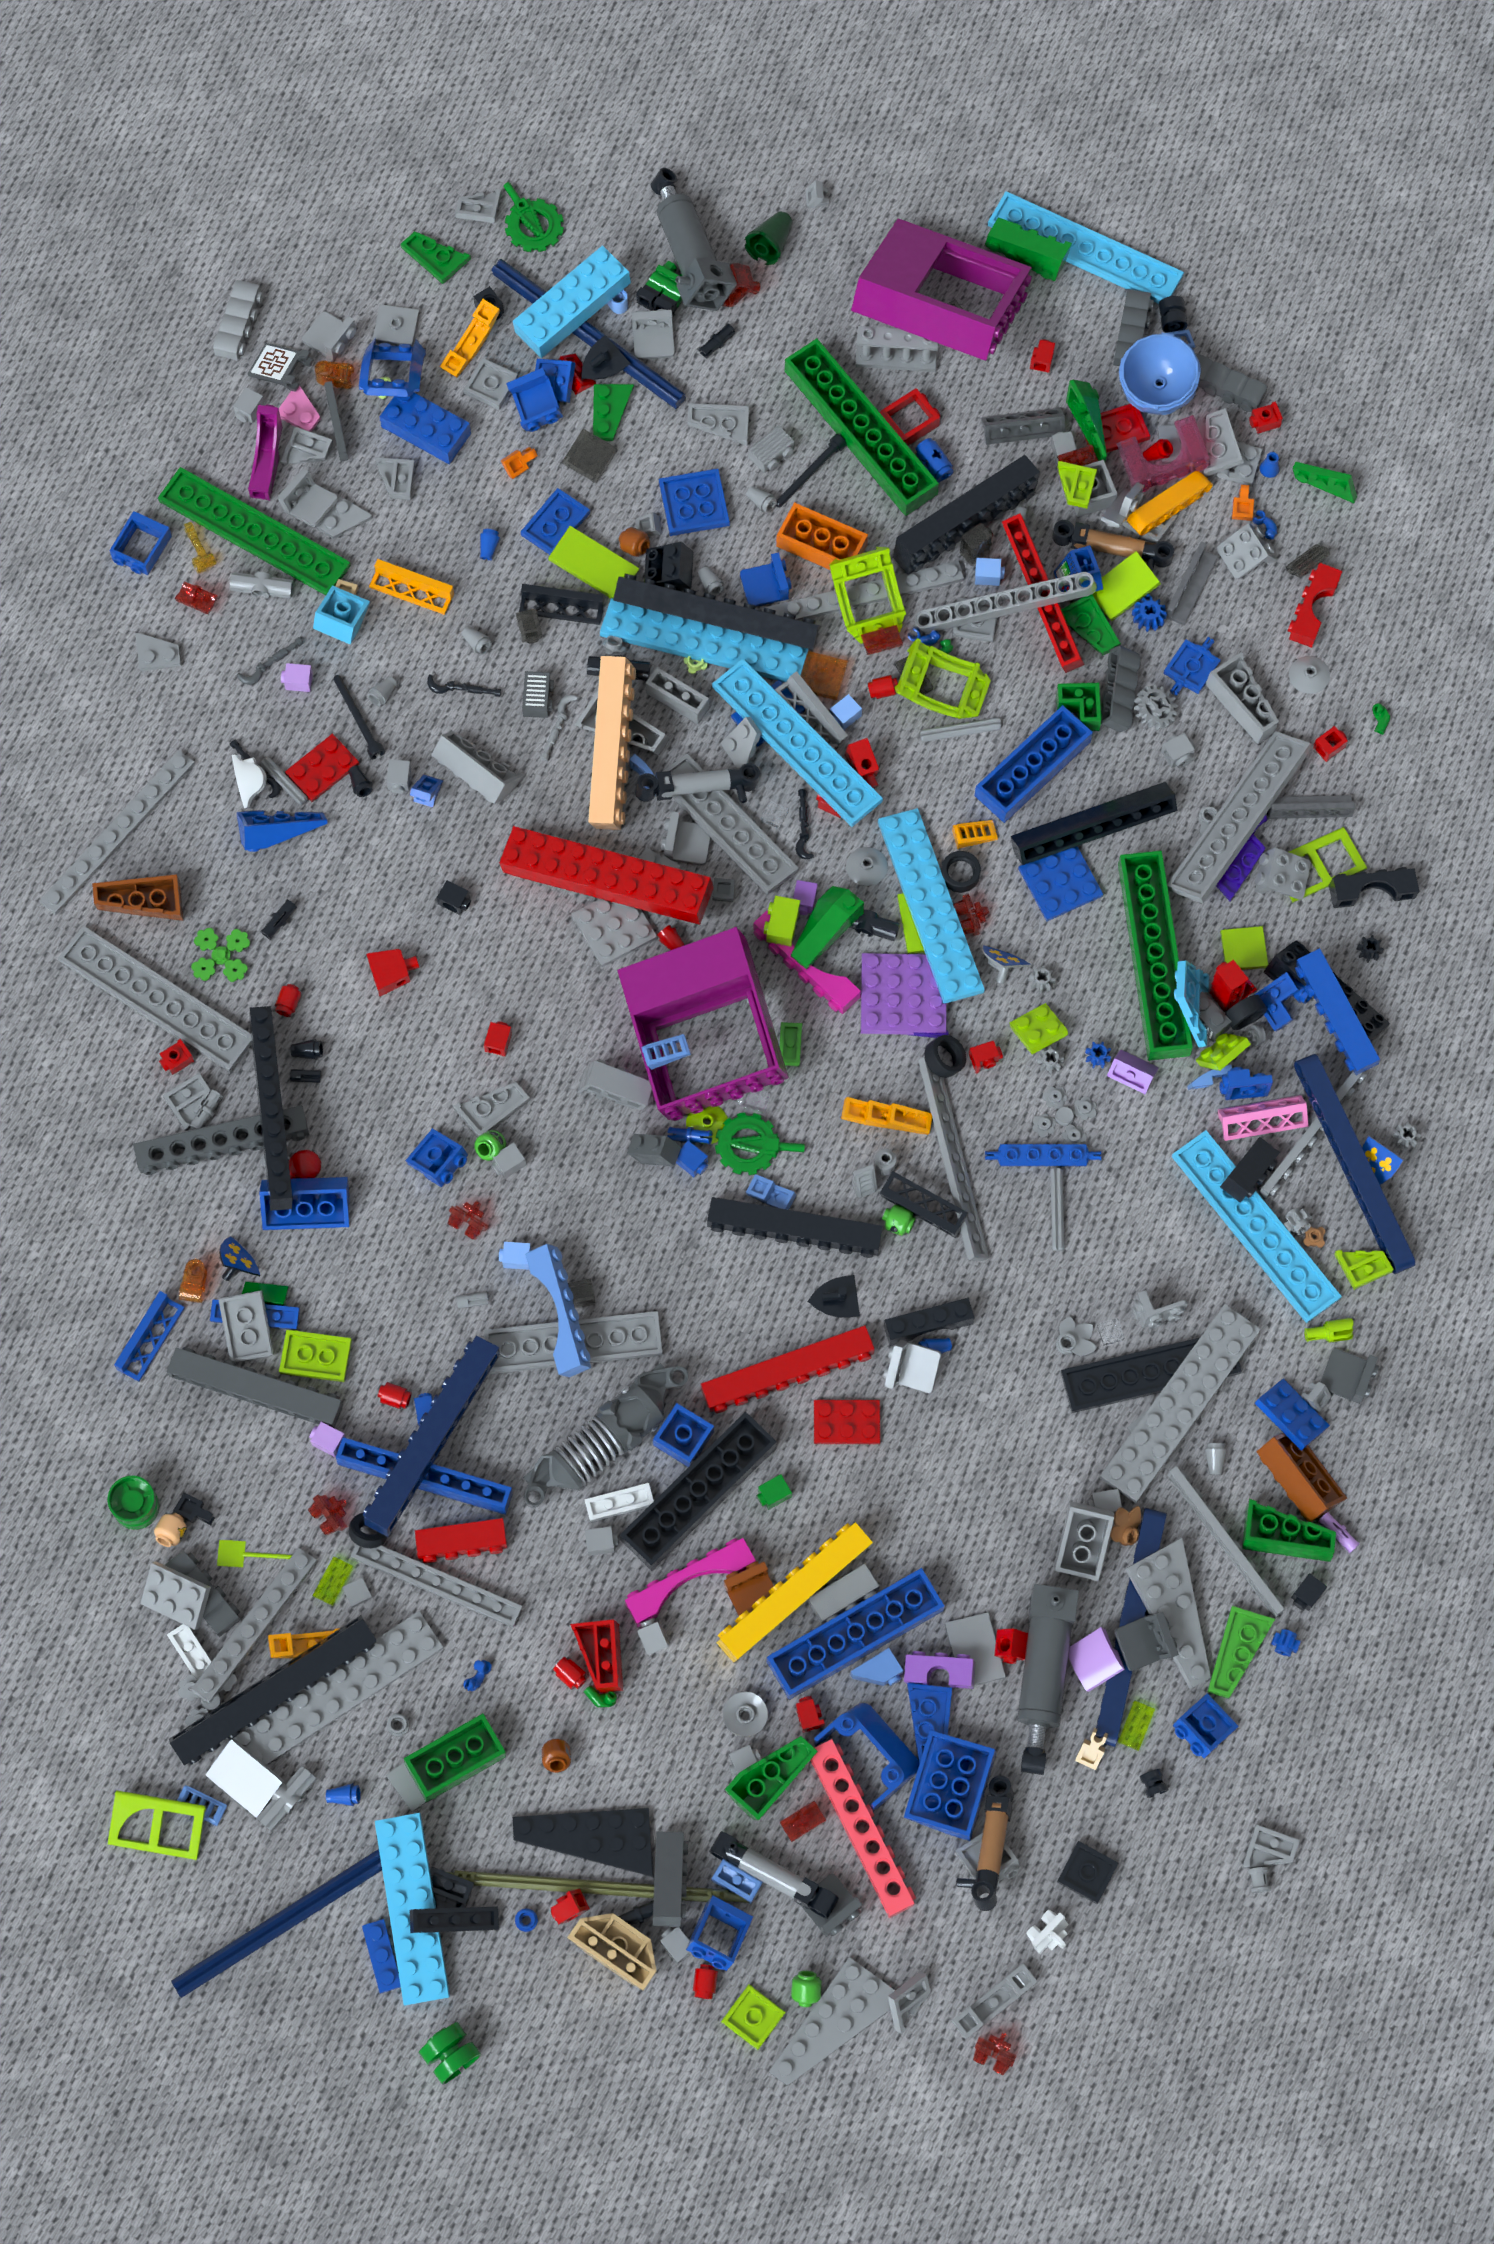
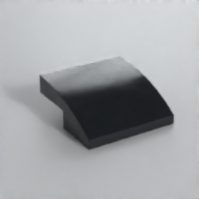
(449, 1889)

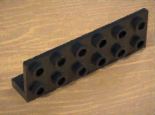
(1286, 960)

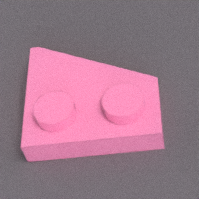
(299, 411)

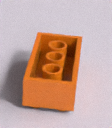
(819, 537)

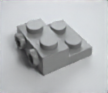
(970, 1854)

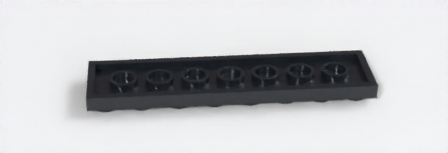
(1125, 1376)

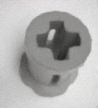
(1259, 1879)

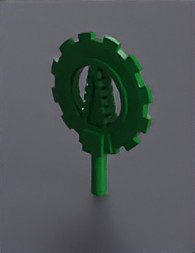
(526, 213)
(764, 1144)

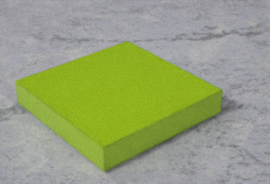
(1245, 947)
(753, 2017)

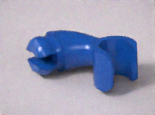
(1271, 528)
(928, 640)
(483, 1667)

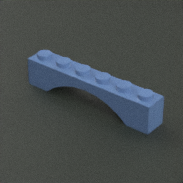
(570, 1351)

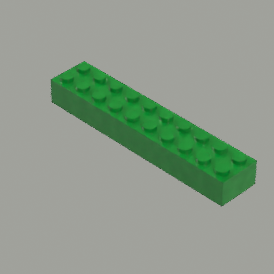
(861, 427)
(1154, 954)

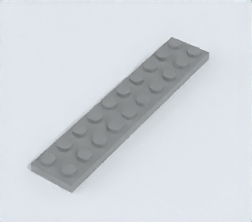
(1239, 817)
(156, 998)
(1180, 1403)
(348, 1687)

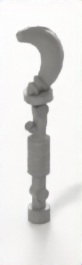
(562, 715)

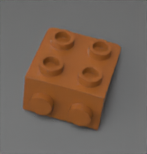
(748, 1586)

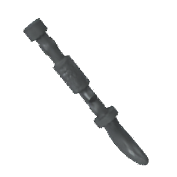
(260, 668)

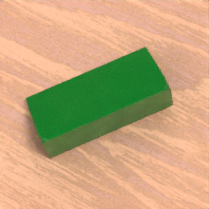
(272, 1293)

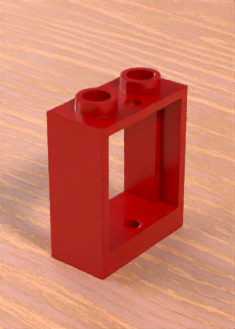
(922, 429)

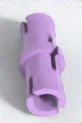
(1342, 1535)

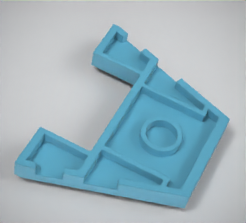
(1189, 986)

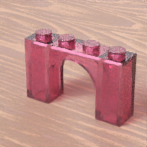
(1191, 458)

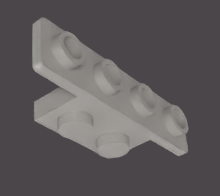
(1123, 506)

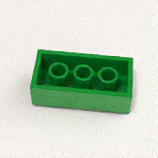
(454, 1757)

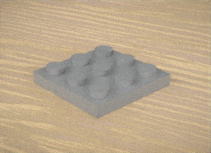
(613, 929)

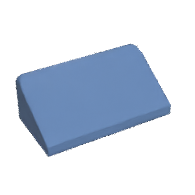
(736, 1881)

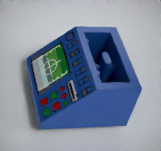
(1080, 561)

